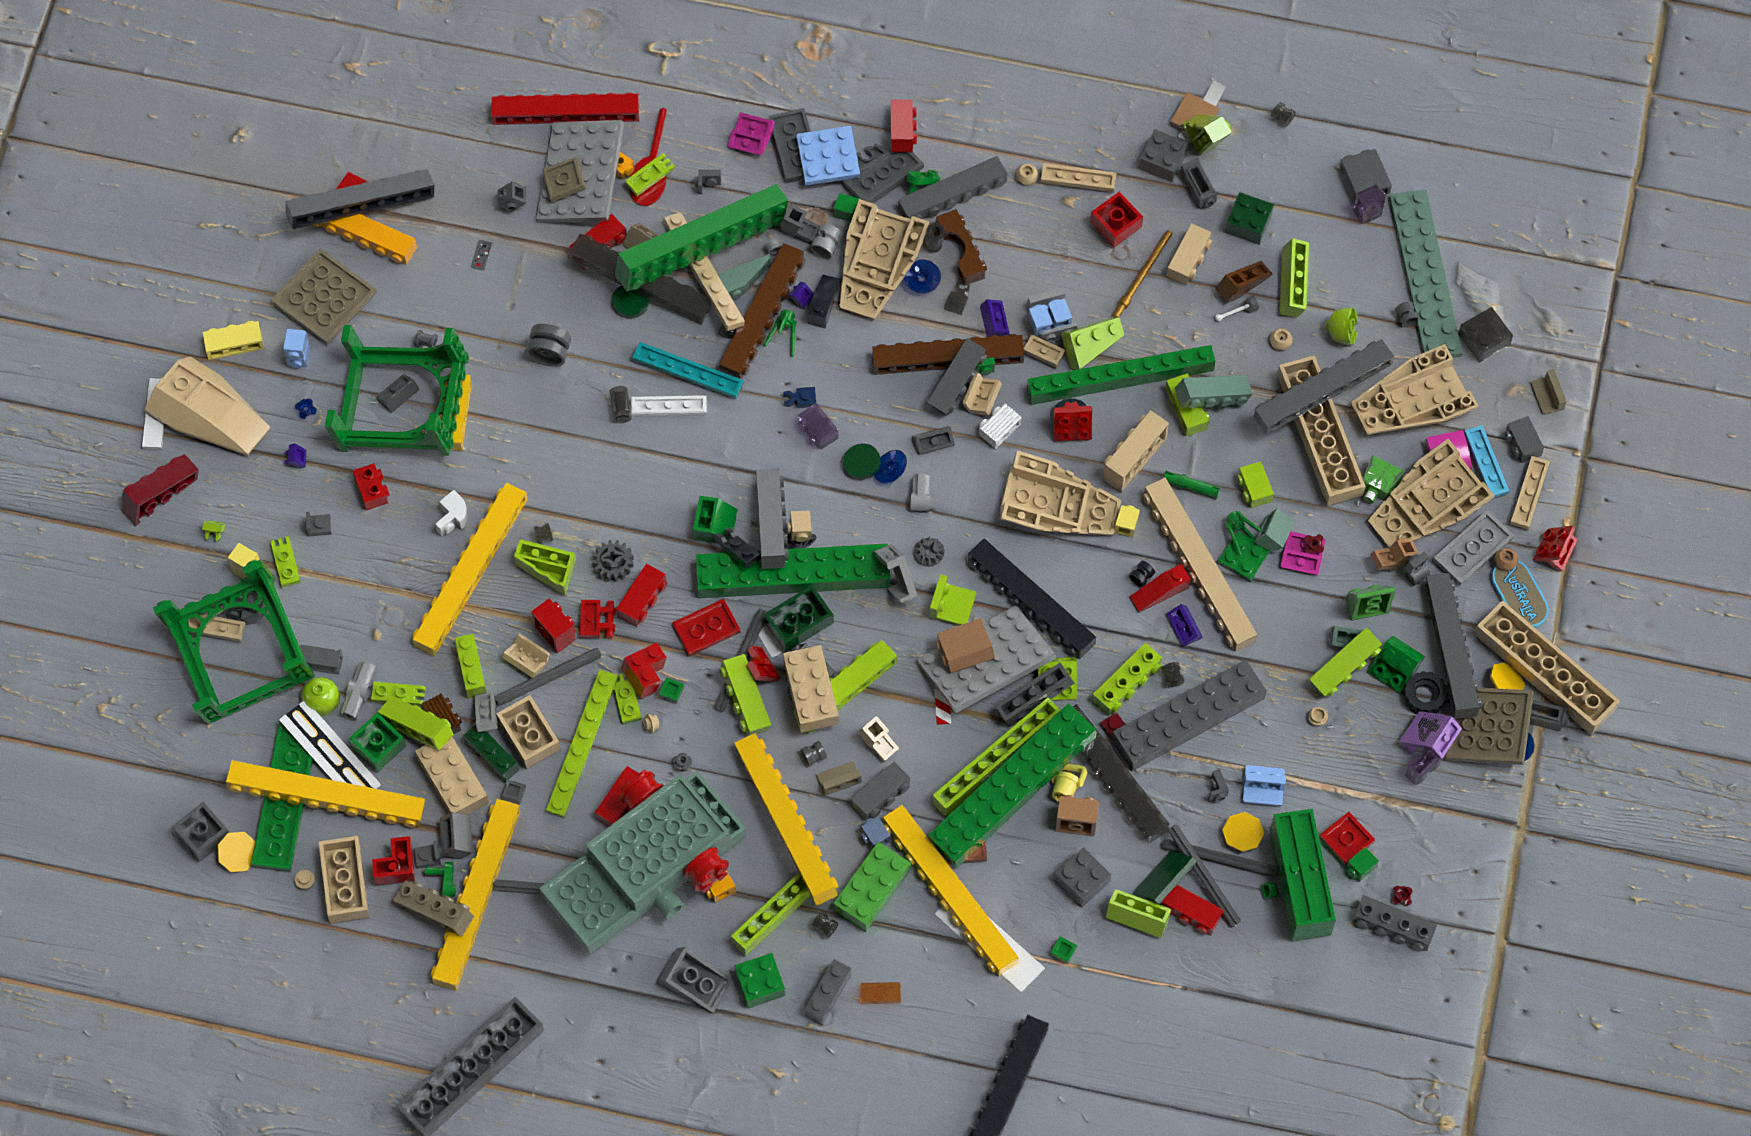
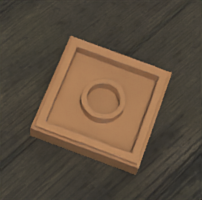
(1191, 107)

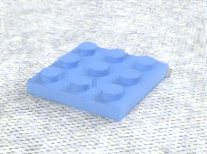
(828, 155)

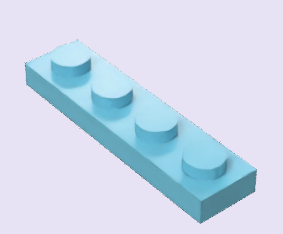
(1486, 460)

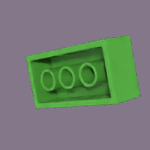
(872, 886)

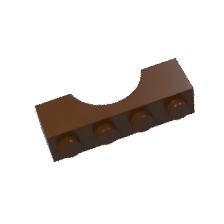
(970, 266)

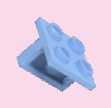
(1264, 785)

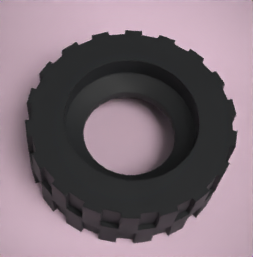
(1431, 680)

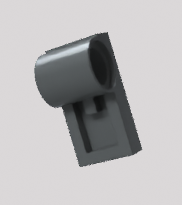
(1416, 568)

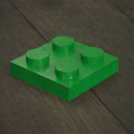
(1247, 563)

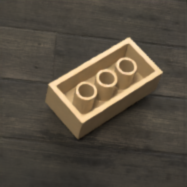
(1135, 451)
(810, 688)
(452, 778)
(344, 879)

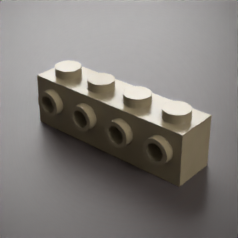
(433, 907)

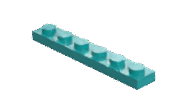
(687, 370)

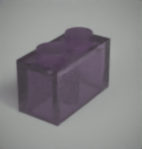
(1369, 204)
(817, 426)

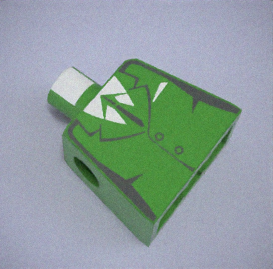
(1380, 479)

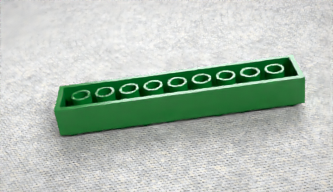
(701, 237)
(823, 567)
(1012, 785)

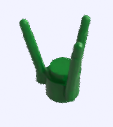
(785, 321)
(1236, 520)

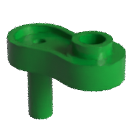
(921, 178)
(448, 872)

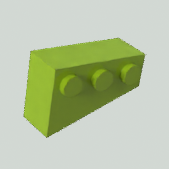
(1206, 131)
(1090, 340)
(546, 564)

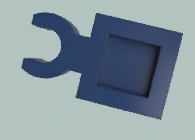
(803, 397)

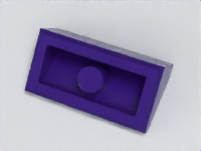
(994, 318)
(1184, 625)

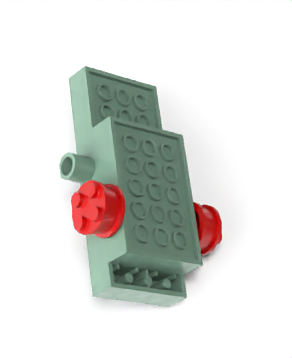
(644, 857)

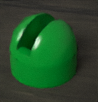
(1269, 890)

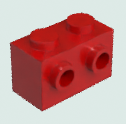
(371, 487)

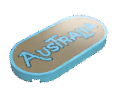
(1521, 593)

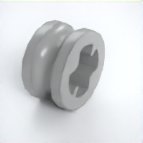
(773, 247)

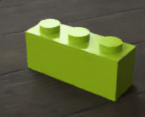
(1191, 419)
(470, 665)
(1138, 913)

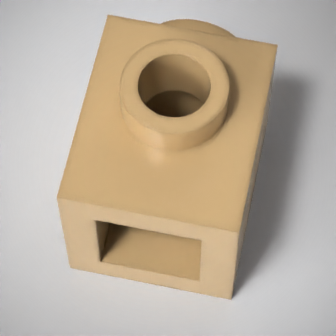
(799, 526)

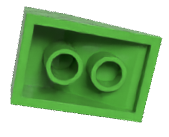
(1370, 601)

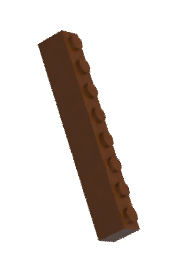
(762, 310)
(940, 354)

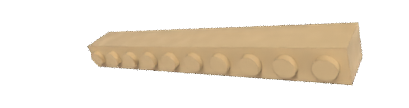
(1199, 564)

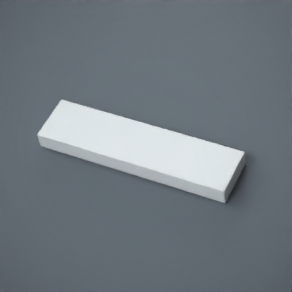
(668, 406)
(153, 427)

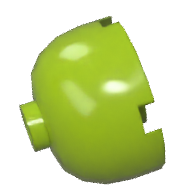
(1342, 325)
(321, 695)

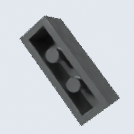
(880, 791)
(828, 992)

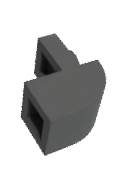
(797, 225)
(247, 615)

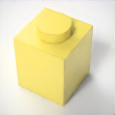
(1127, 520)

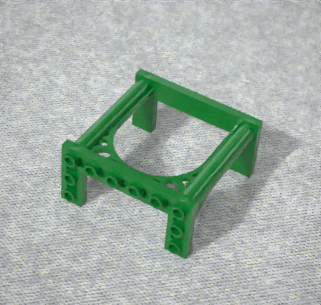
(439, 432)
(177, 621)

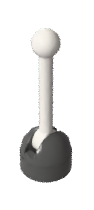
(1250, 305)

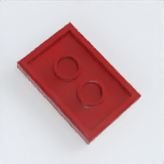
(706, 627)

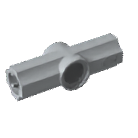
(358, 690)

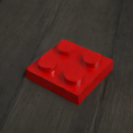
(1346, 838)

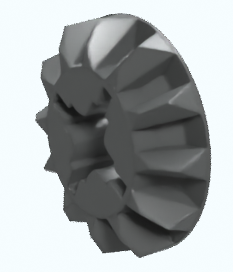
(932, 558)

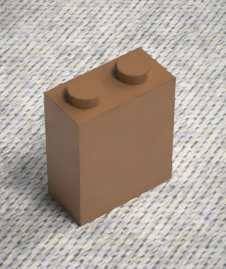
(965, 645)

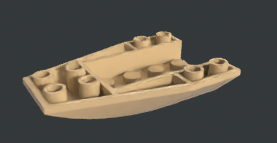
(1415, 395)
(206, 407)

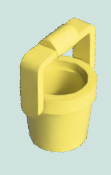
(1067, 783)

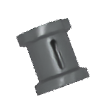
(425, 339)

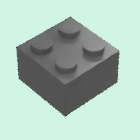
(1163, 155)
(200, 831)
(1082, 877)

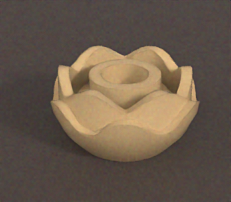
(1026, 179)
(1281, 344)

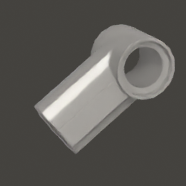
(920, 497)

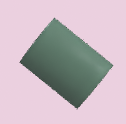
(1274, 530)
(1343, 635)

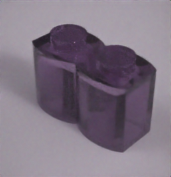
(1421, 766)

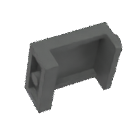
(1365, 171)

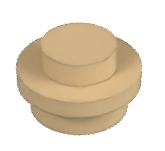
(1318, 716)
(651, 723)
(304, 879)

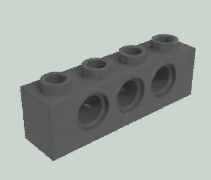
(1031, 695)

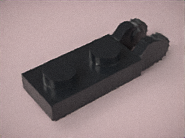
(737, 548)

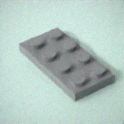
(1473, 547)

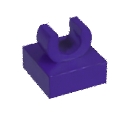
(801, 294)
(296, 456)

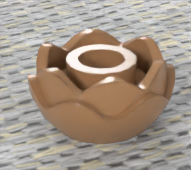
(1505, 564)

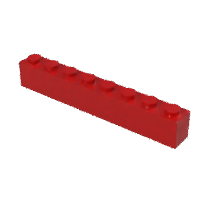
(564, 108)

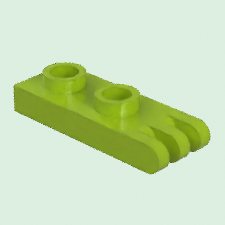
(649, 174)
(285, 562)
(383, 691)
(627, 701)

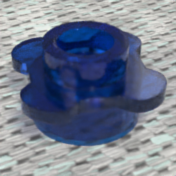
(305, 403)

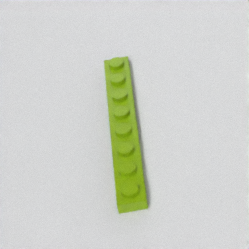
(582, 743)

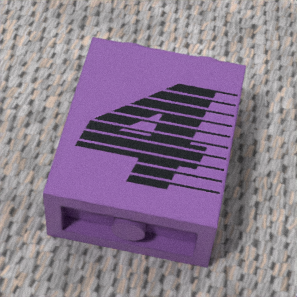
(1431, 732)

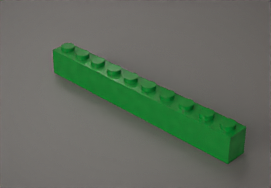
(1120, 374)

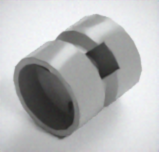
(826, 241)

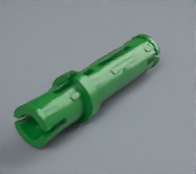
(1191, 484)

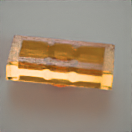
(881, 993)

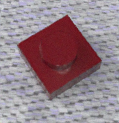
(1112, 723)

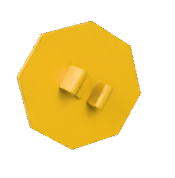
(1506, 677)
(1243, 832)
(236, 851)

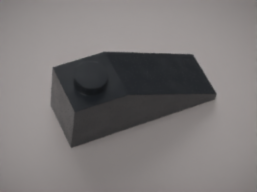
(823, 301)

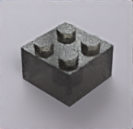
(1485, 334)

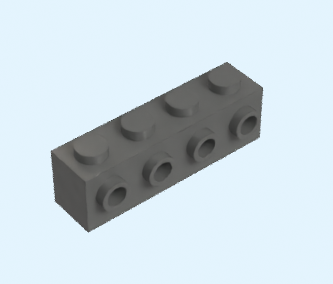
(956, 376)
(1394, 923)

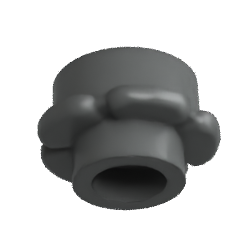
(682, 766)

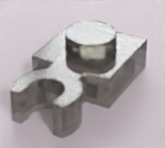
(957, 300)

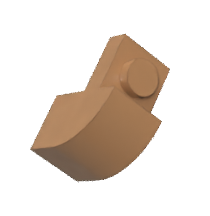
(1395, 556)

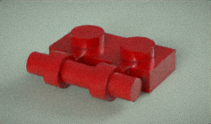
(590, 619)

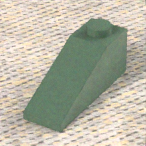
(741, 278)

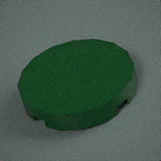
(629, 303)
(861, 461)

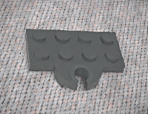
(881, 172)

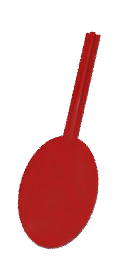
(653, 193)

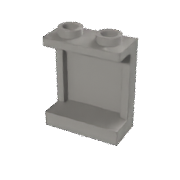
(1044, 298)
(893, 558)

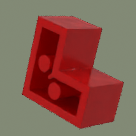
(641, 669)
(398, 867)

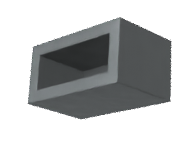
(1524, 439)
(456, 835)

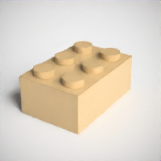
(528, 731)

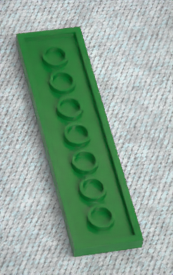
(280, 819)

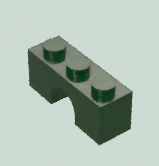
(497, 757)

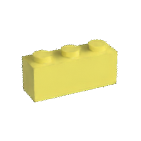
(233, 340)

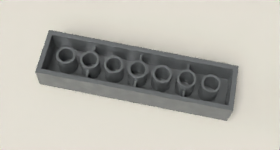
(1189, 715)
(470, 1068)

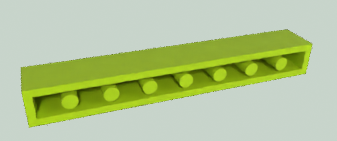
(982, 767)

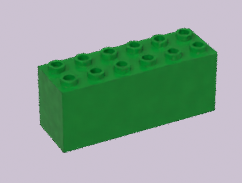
(1302, 874)

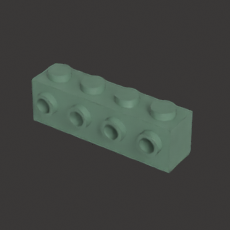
(1213, 391)

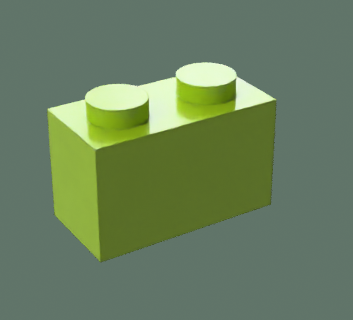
(1255, 484)

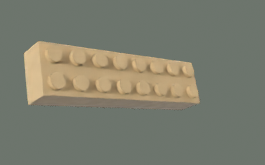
(1324, 439)
(1546, 667)

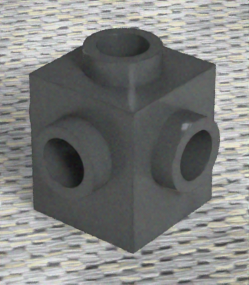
(511, 196)

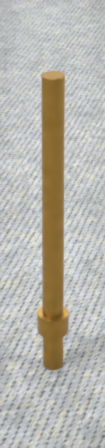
(1125, 301)

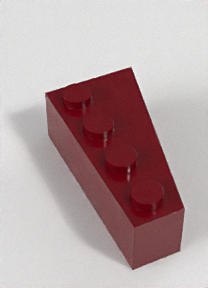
(157, 488)

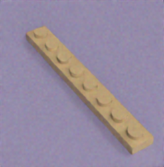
(711, 283)

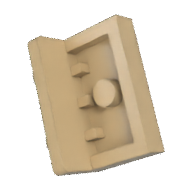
(981, 395)
(527, 656)

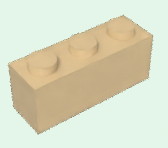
(1189, 254)

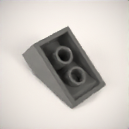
(695, 979)

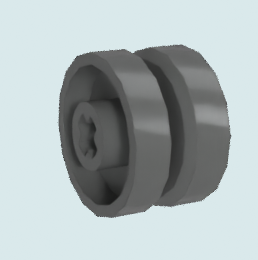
(548, 345)

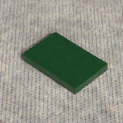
(1164, 877)

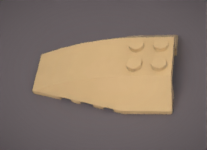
(877, 257)
(1430, 497)
(1055, 500)

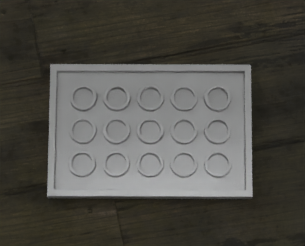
(598, 150)
(1016, 651)

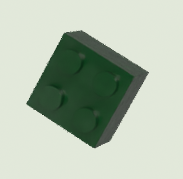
(1249, 218)

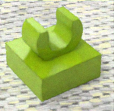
(215, 527)

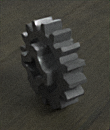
(622, 558)

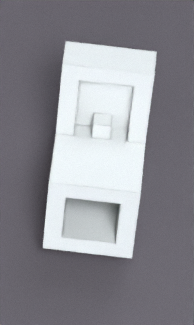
(455, 511)

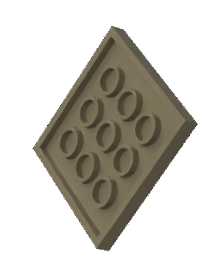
(323, 296)
(1497, 731)

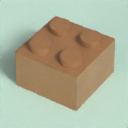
(1077, 815)

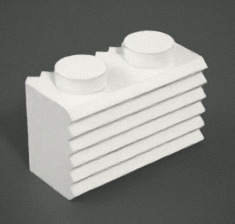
(1000, 425)

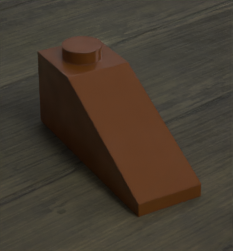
(1242, 281)

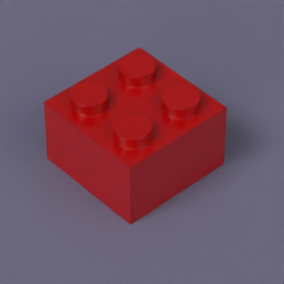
(1116, 219)
(553, 625)

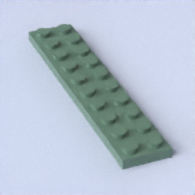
(1425, 271)

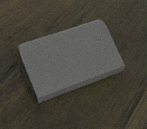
(398, 392)
(933, 440)

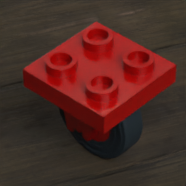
(1072, 420)

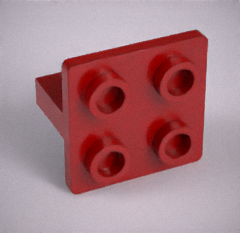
(1556, 547)

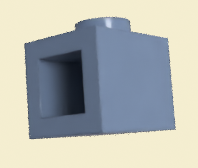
(874, 832)

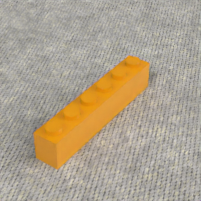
(373, 235)

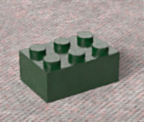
(798, 618)

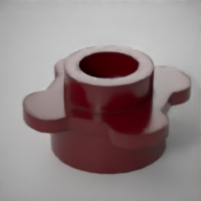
(1309, 543)
(1407, 891)

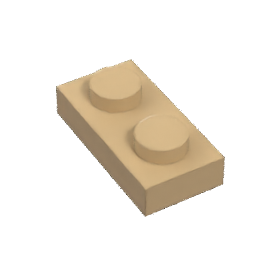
(1044, 351)

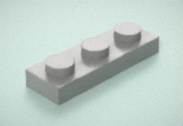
(485, 711)

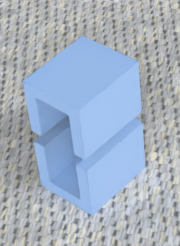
(1044, 316)
(296, 348)

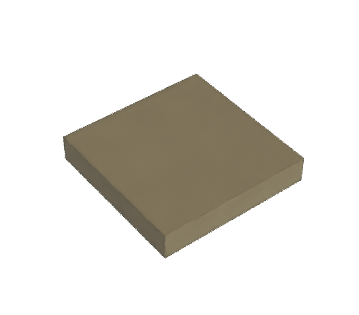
(564, 179)

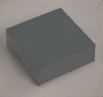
(513, 791)

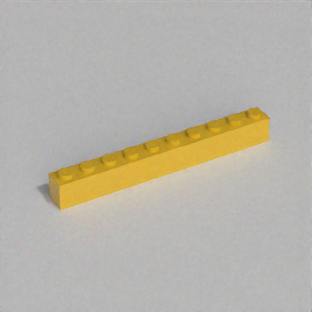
(469, 569)
(325, 793)
(786, 820)
(950, 891)
(477, 892)

